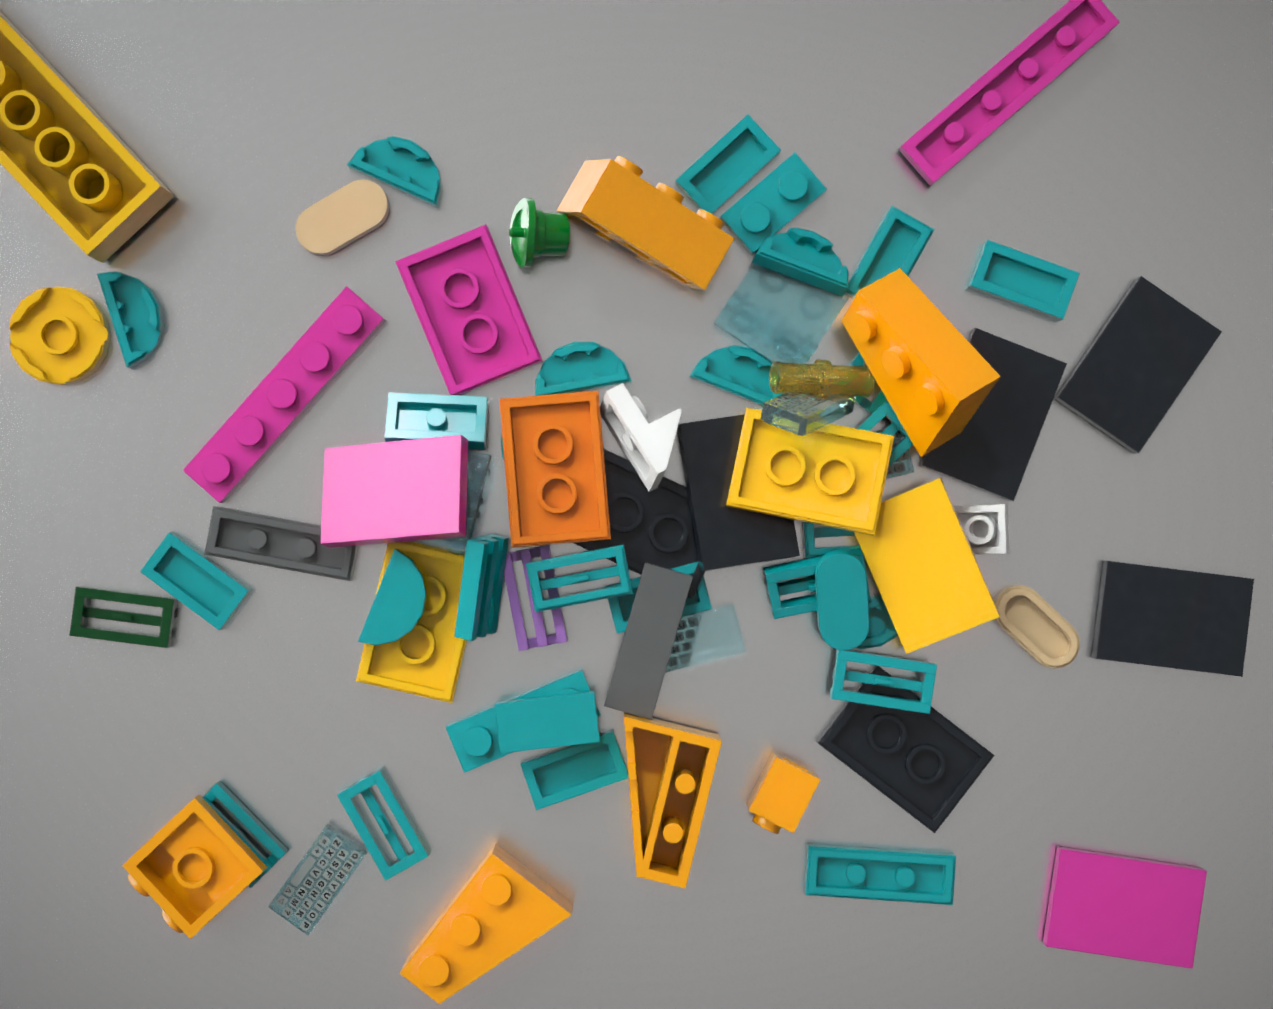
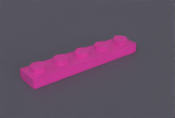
(1007, 87)
(284, 395)

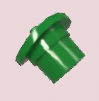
(537, 233)

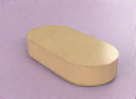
(342, 217)
(1036, 626)

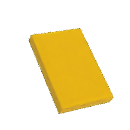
(816, 478)
(926, 568)
(429, 656)

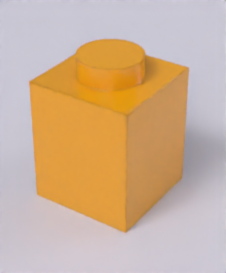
(781, 794)

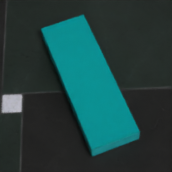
(880, 874)

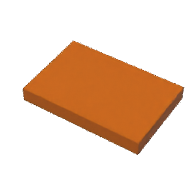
(555, 469)

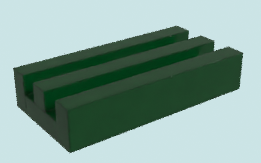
(165, 621)

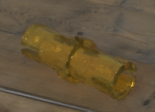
(821, 379)

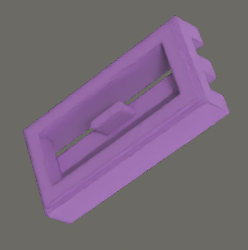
(541, 638)

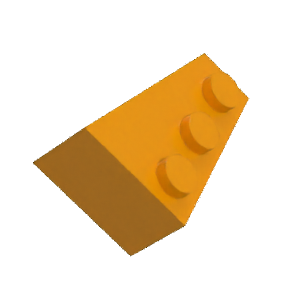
(648, 220)
(918, 360)
(669, 792)
(484, 924)

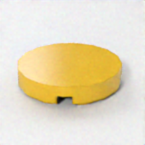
(59, 335)

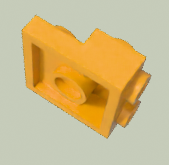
(193, 867)

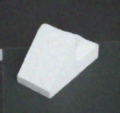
(644, 443)

